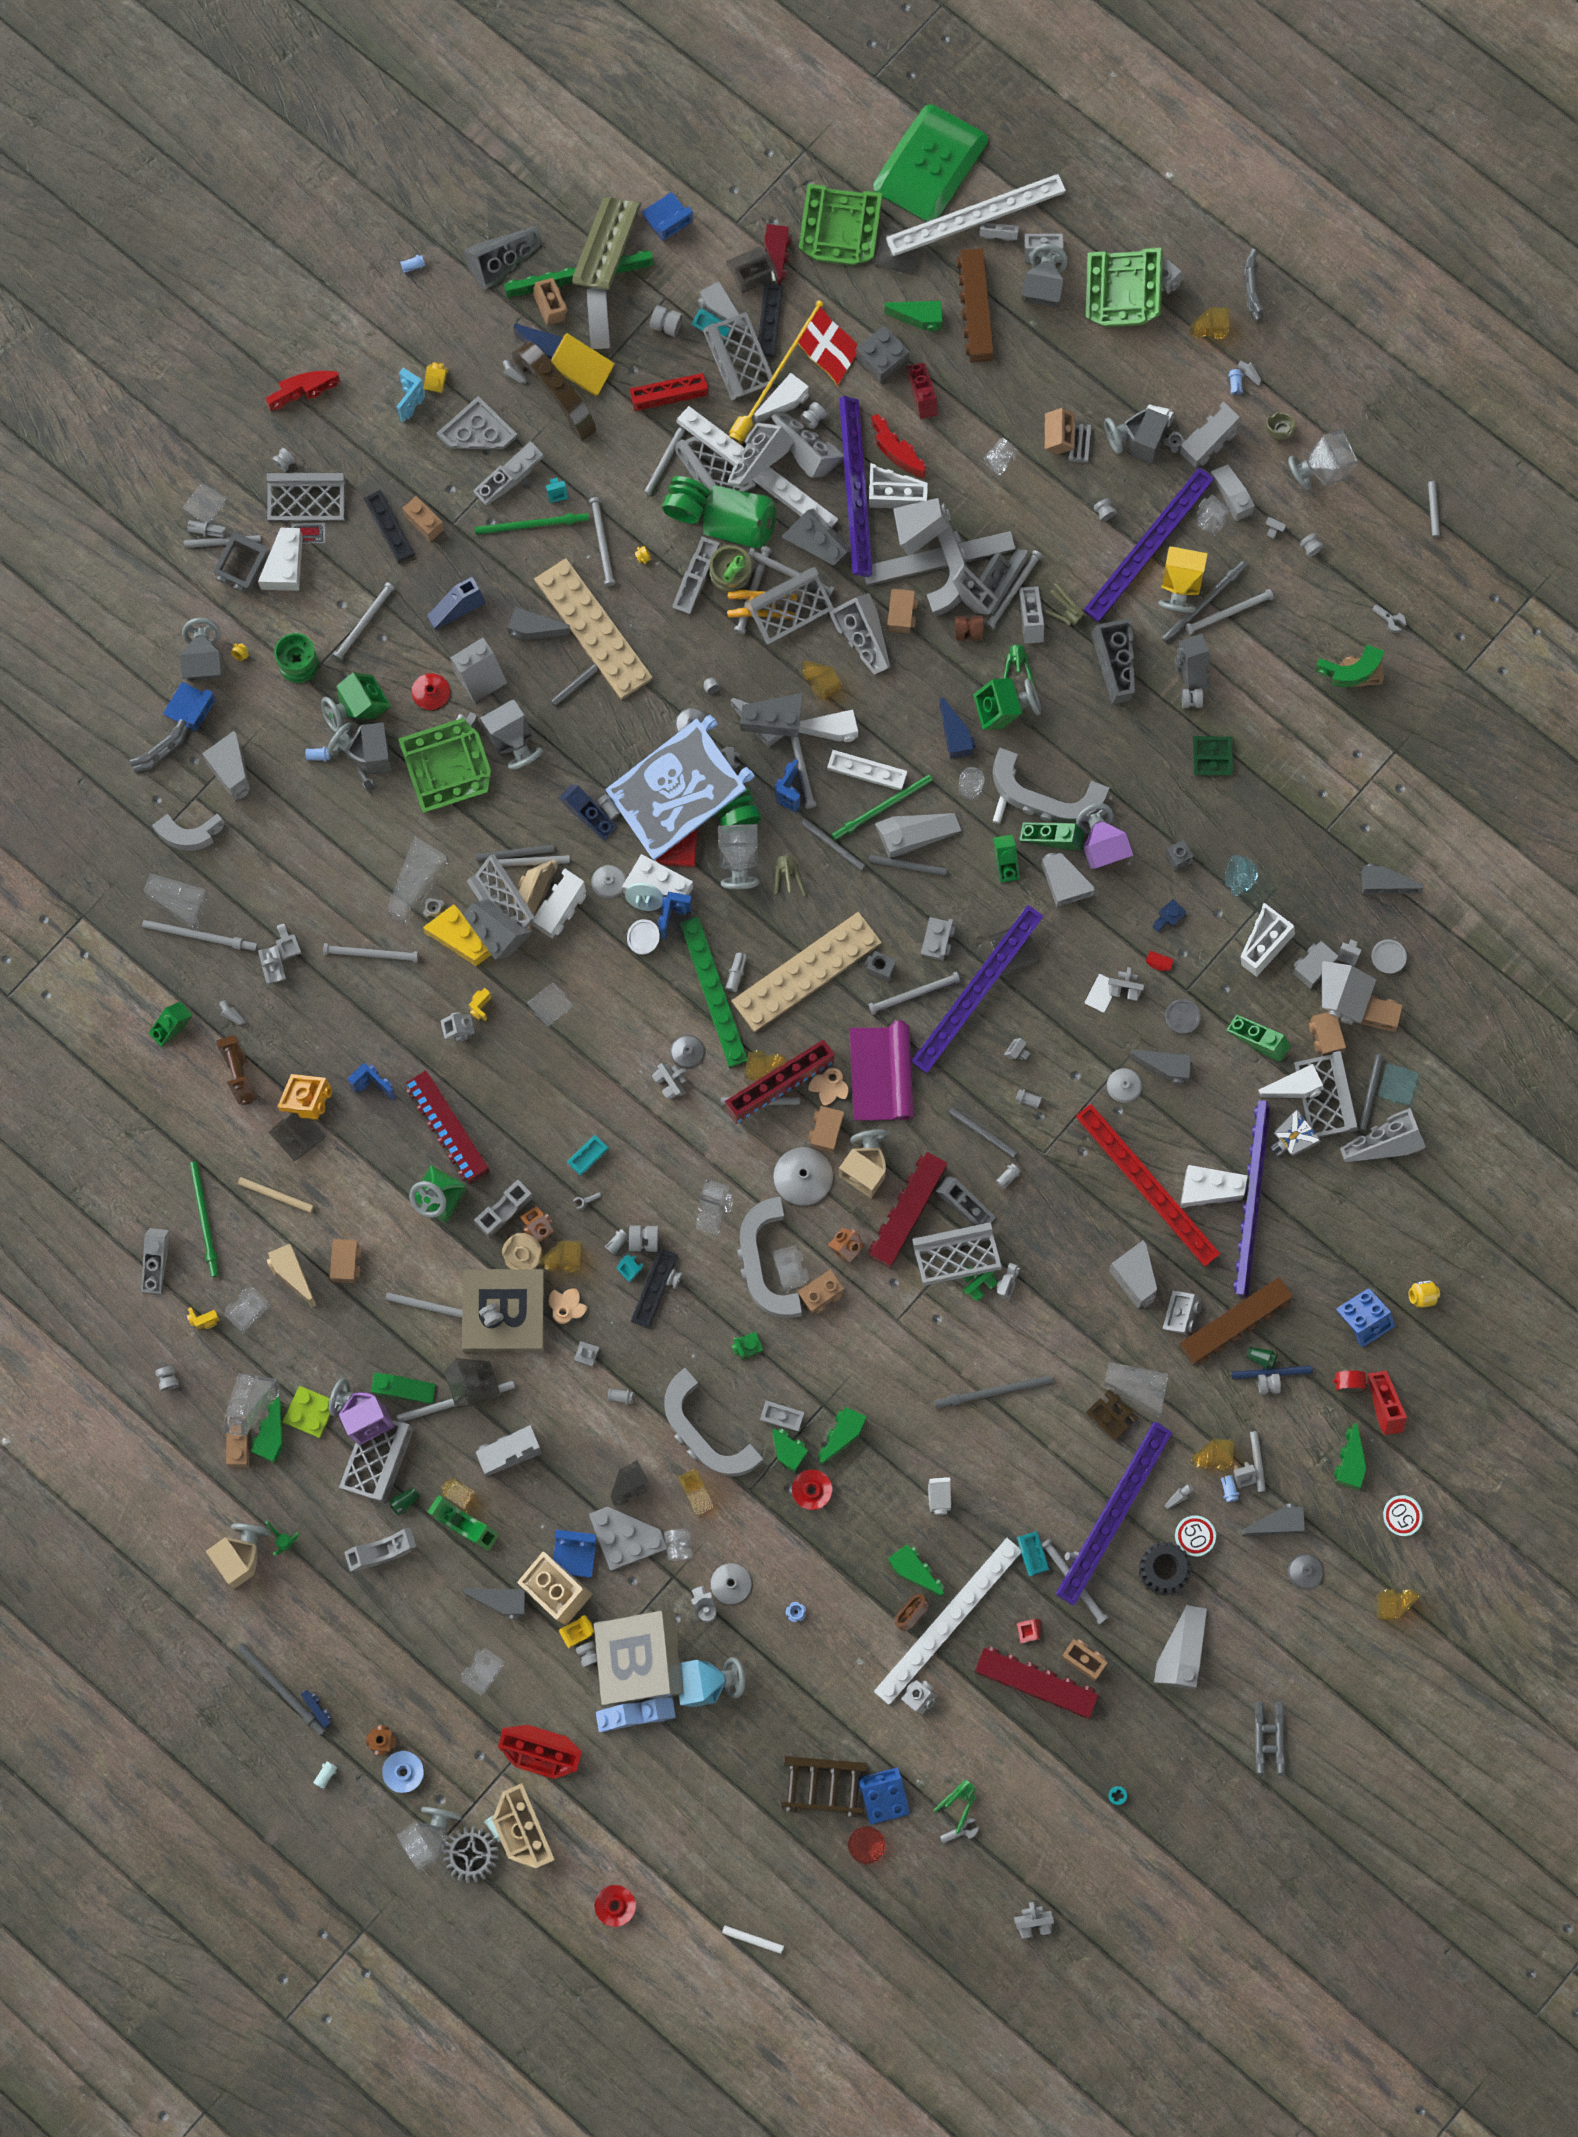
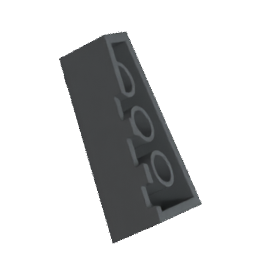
(1115, 656)

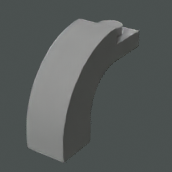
(598, 318)
(188, 838)
(380, 1551)

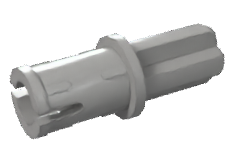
(206, 529)
(736, 972)

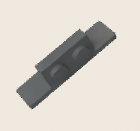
(1001, 573)

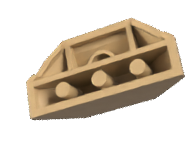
(535, 886)
(520, 1829)

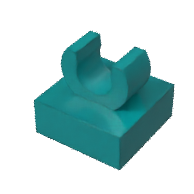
(556, 490)
(629, 1268)

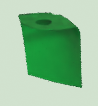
(735, 514)

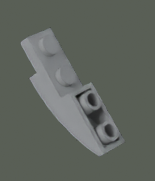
(509, 475)

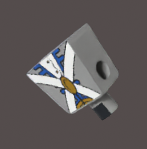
(1294, 1136)

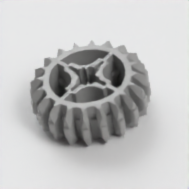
(471, 1844)

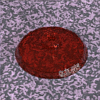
(866, 1845)

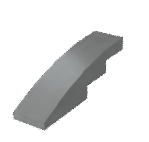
(695, 575)

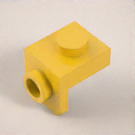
(435, 377)
(479, 999)
(206, 1320)
(577, 1631)

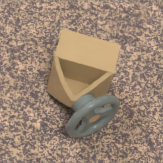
(865, 1166)
(235, 1557)

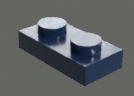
(322, 1715)

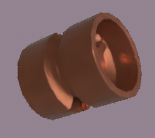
(968, 628)

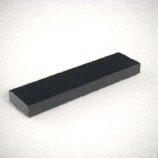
(770, 318)
(389, 526)
(654, 1288)

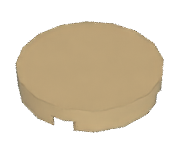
(522, 1251)

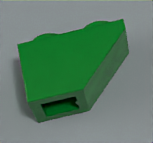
(1006, 858)
(170, 1023)
(788, 1452)

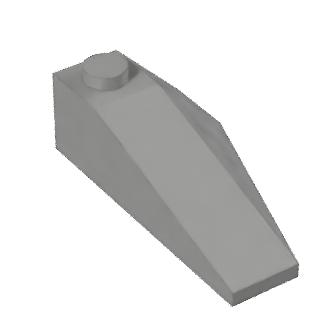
(764, 447)
(808, 450)
(862, 627)
(909, 833)
(1395, 1138)
(1182, 1653)

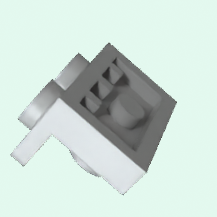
(1035, 240)
(937, 938)
(1182, 1313)

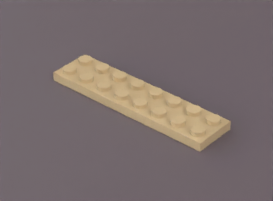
(593, 629)
(806, 972)

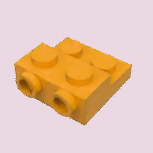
(305, 1096)

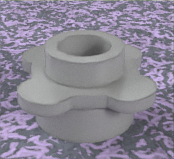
(1175, 436)
(438, 904)

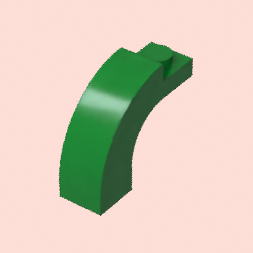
(1353, 674)
(463, 1524)

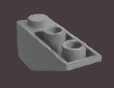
(154, 1260)

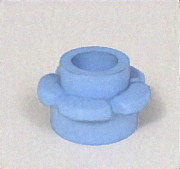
(801, 1612)

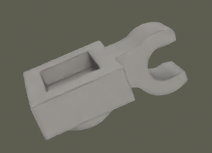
(287, 944)

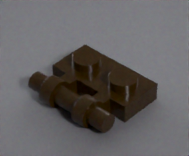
(1107, 1419)

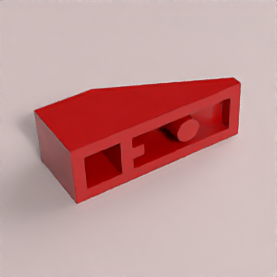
(1386, 1403)

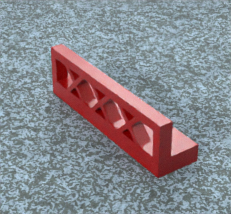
(668, 395)

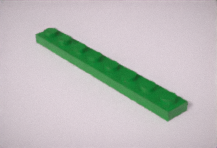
(565, 277)
(713, 992)

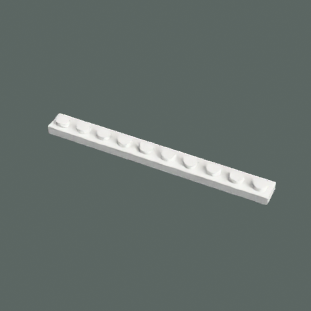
(975, 215)
(767, 479)
(947, 1621)

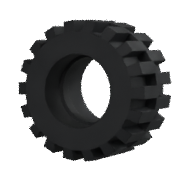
(1169, 1551)

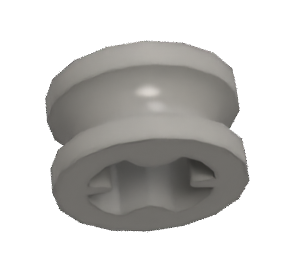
(674, 1278)

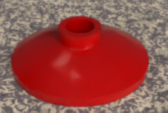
(430, 700)
(810, 1479)
(607, 1897)

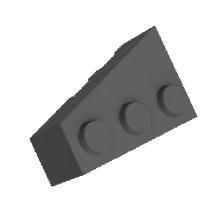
(817, 537)
(1192, 662)
(773, 716)
(495, 929)

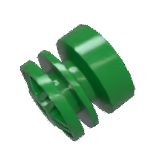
(685, 500)
(292, 650)
(740, 811)

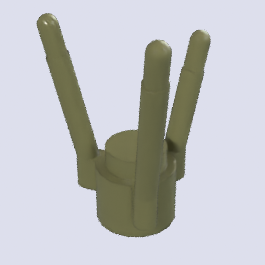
(1073, 613)
(786, 867)

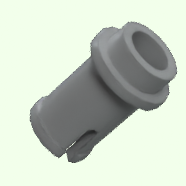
(608, 806)
(1028, 1099)
(1008, 1176)
(617, 1241)
(621, 1396)

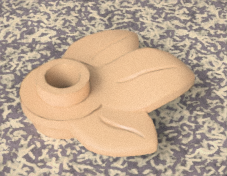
(829, 1089)
(568, 1303)

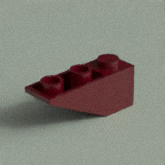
(775, 245)
(922, 390)

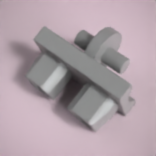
(272, 965)
(1134, 988)
(665, 1073)
(703, 1605)
(1034, 1917)

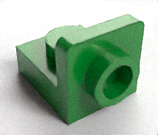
(747, 1346)

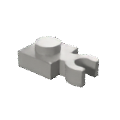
(1007, 1284)

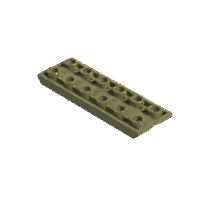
(606, 243)

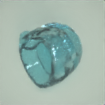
(1240, 874)

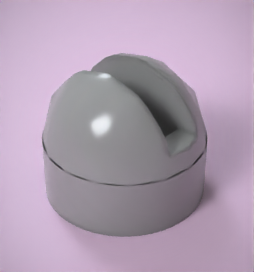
(711, 686)

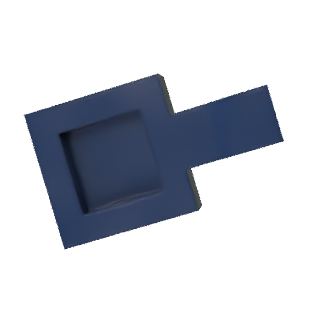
(1169, 914)

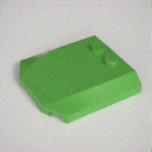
(839, 225)
(1124, 287)
(446, 764)

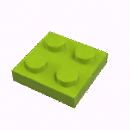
(308, 1412)

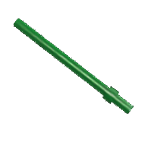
(569, 519)
(851, 826)
(210, 1256)

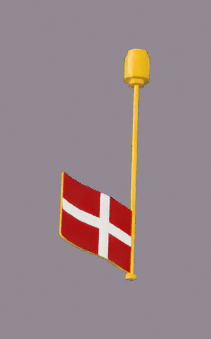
(824, 344)

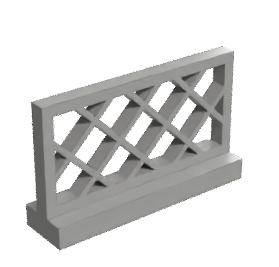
(723, 359)
(699, 471)
(305, 480)
(778, 593)
(484, 888)
(1343, 1095)
(952, 1239)
(390, 1466)

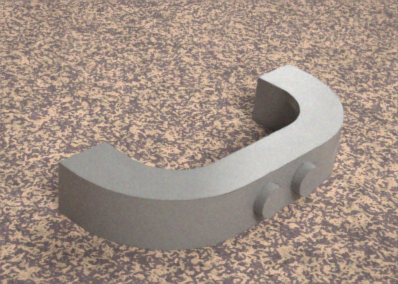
(948, 596)
(1038, 804)
(775, 1305)
(698, 1448)

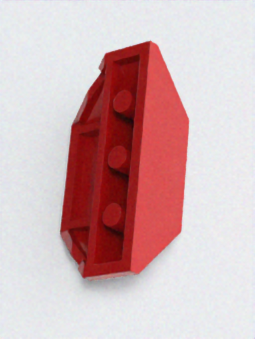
(539, 1751)

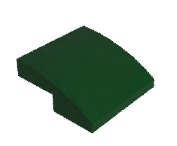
(1212, 755)

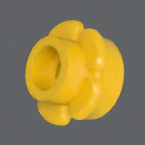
(643, 555)
(239, 652)

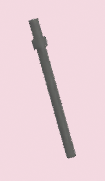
(1229, 577)
(955, 1399)
(308, 1717)

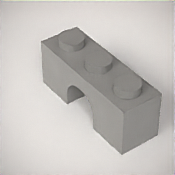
(511, 1203)

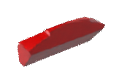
(1159, 961)

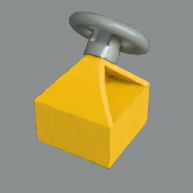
(1182, 577)

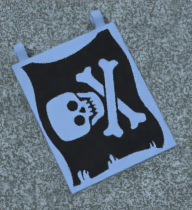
(677, 788)

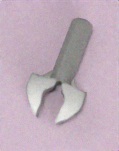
(1390, 619)
(952, 1834)

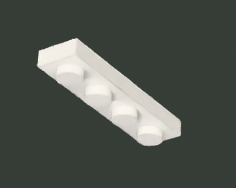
(867, 770)

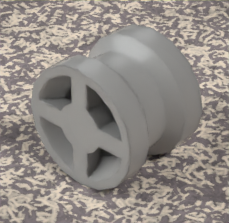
(283, 460)
(1105, 509)
(1311, 544)
(491, 1314)

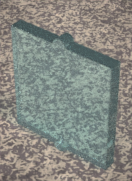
(1398, 1084)

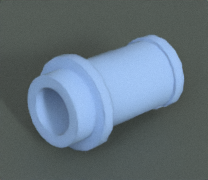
(413, 264)
(1236, 381)
(317, 754)
(1229, 1489)

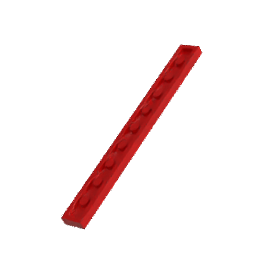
(1147, 1185)

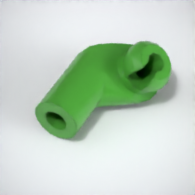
(734, 567)

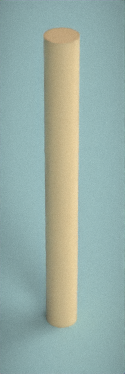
(276, 1195)

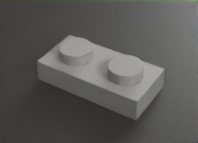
(992, 231)
(782, 1416)

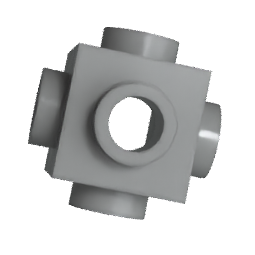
(1170, 277)
(457, 1026)
(920, 1696)

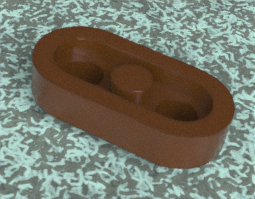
(911, 1612)

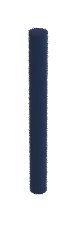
(1268, 1372)

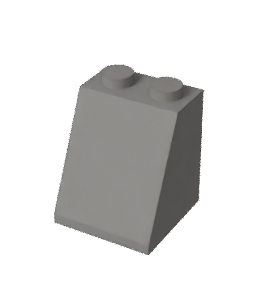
(920, 523)
(478, 670)
(228, 765)
(1345, 991)
(1135, 1275)

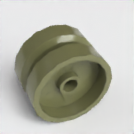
(720, 562)

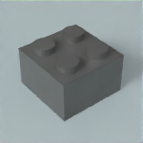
(882, 354)

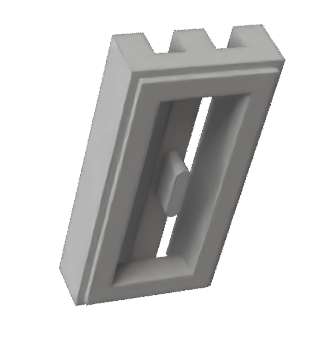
(1081, 428)

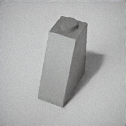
(1065, 880)

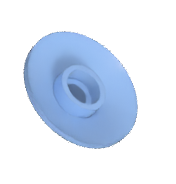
(393, 1766)

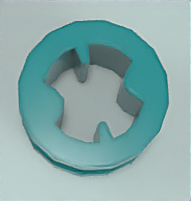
(1113, 1790)

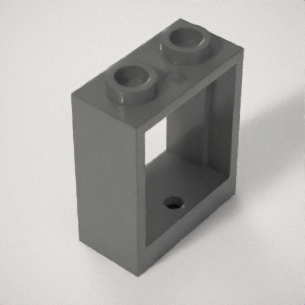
(247, 543)

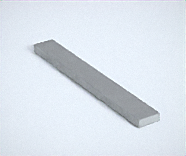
(936, 559)

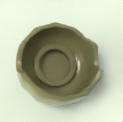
(1280, 426)

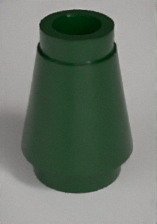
(1262, 1357)
(403, 1501)

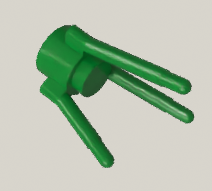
(1017, 656)
(283, 1541)
(964, 1792)

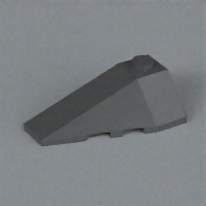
(496, 257)

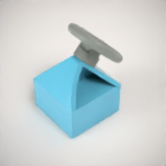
(704, 1682)

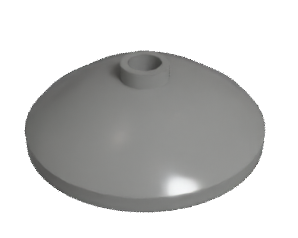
(800, 1189)

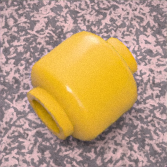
(1424, 1294)

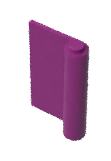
(881, 1073)

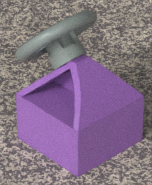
(1104, 841)
(360, 1413)

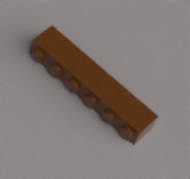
(975, 304)
(1236, 1321)

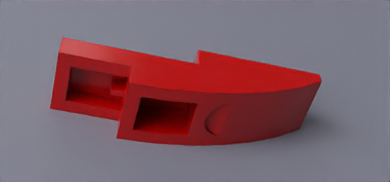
(307, 383)
(898, 452)

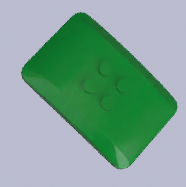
(930, 163)

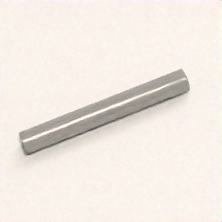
(1434, 509)
(1257, 1461)

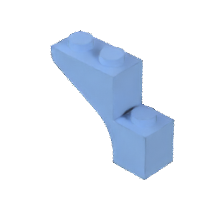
(635, 1714)

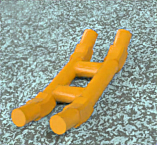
(743, 612)

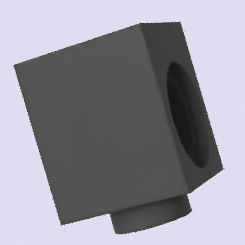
(1178, 855)
(885, 973)

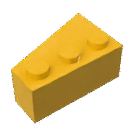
(456, 933)

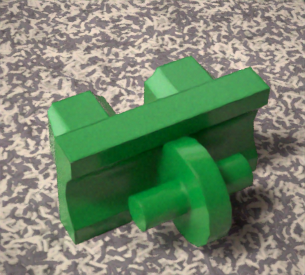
(973, 1290)

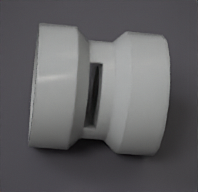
(813, 415)
(1195, 696)
(167, 1378)
(1269, 1384)
(588, 1654)

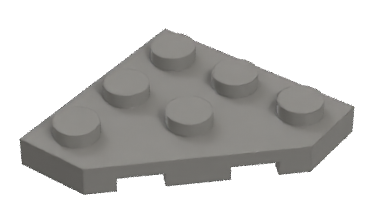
(477, 428)
(625, 1538)

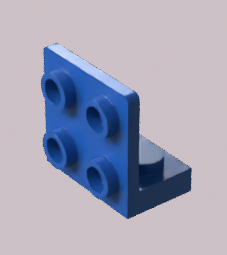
(668, 216)
(190, 706)
(786, 795)
(677, 902)
(360, 1080)
(1366, 1317)
(575, 1552)
(884, 1795)

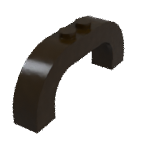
(533, 358)

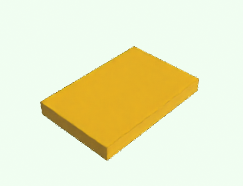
(582, 364)

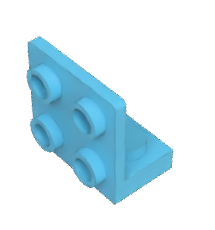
(414, 395)

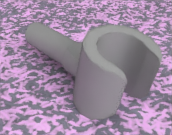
(586, 1200)

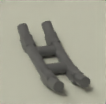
(1253, 302)
(168, 744)
(1277, 1728)

